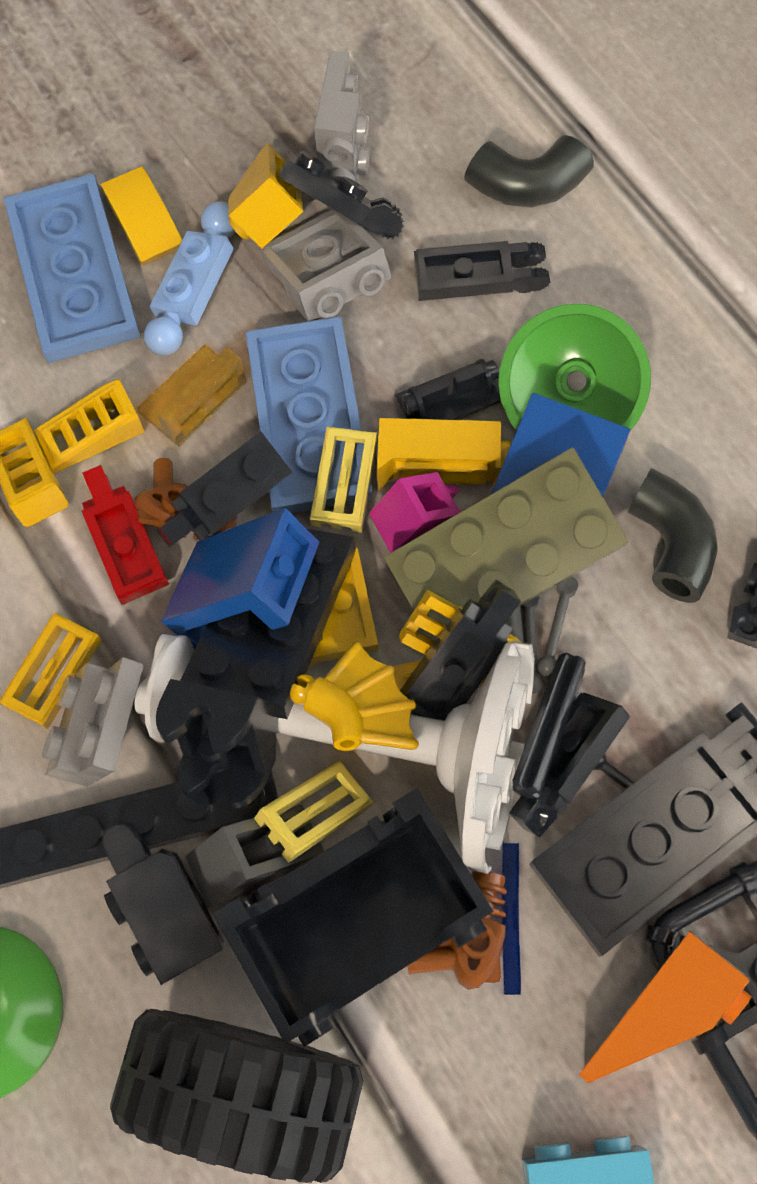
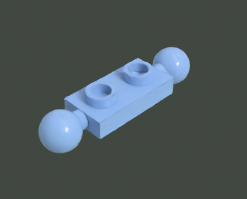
(190, 280)

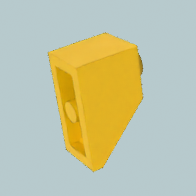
(263, 201)

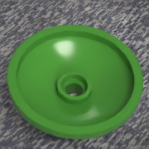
(571, 341)
(28, 1009)

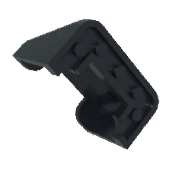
(353, 918)

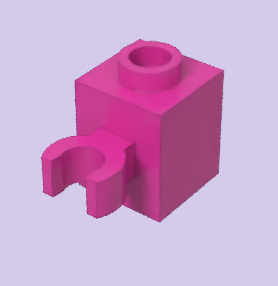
(413, 508)

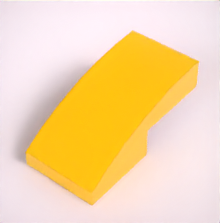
(142, 215)

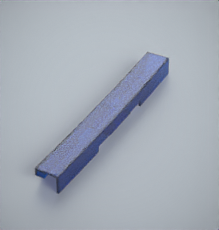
(511, 946)

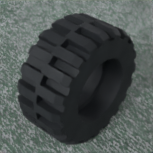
(236, 1097)

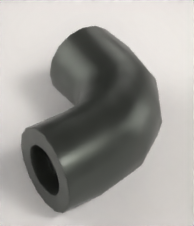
(529, 181)
(686, 533)

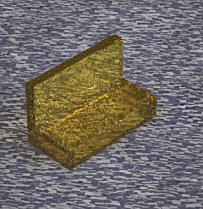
(194, 393)

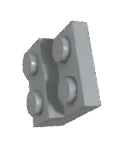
(339, 123)
(327, 264)
(93, 722)

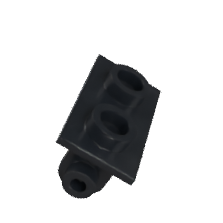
(453, 394)

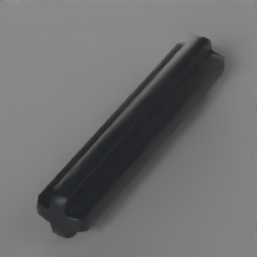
(548, 726)

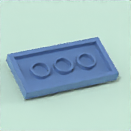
(71, 268)
(299, 390)

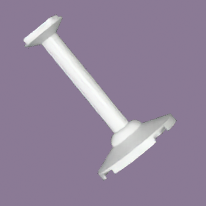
(469, 748)

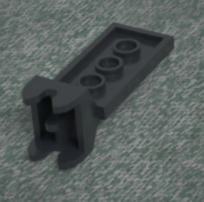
(243, 680)

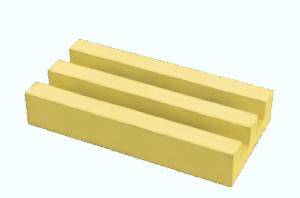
(338, 517)
(284, 831)

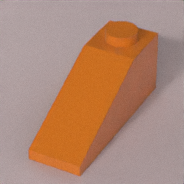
(679, 1003)

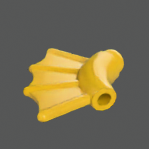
(358, 703)

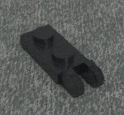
(343, 196)
(479, 269)

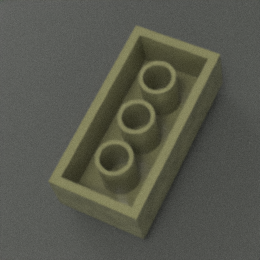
(521, 535)

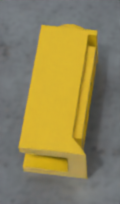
(456, 449)

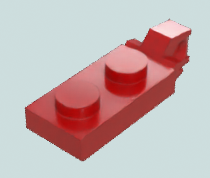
(121, 539)

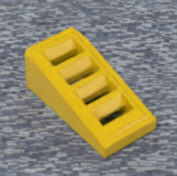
(112, 433)
(39, 497)

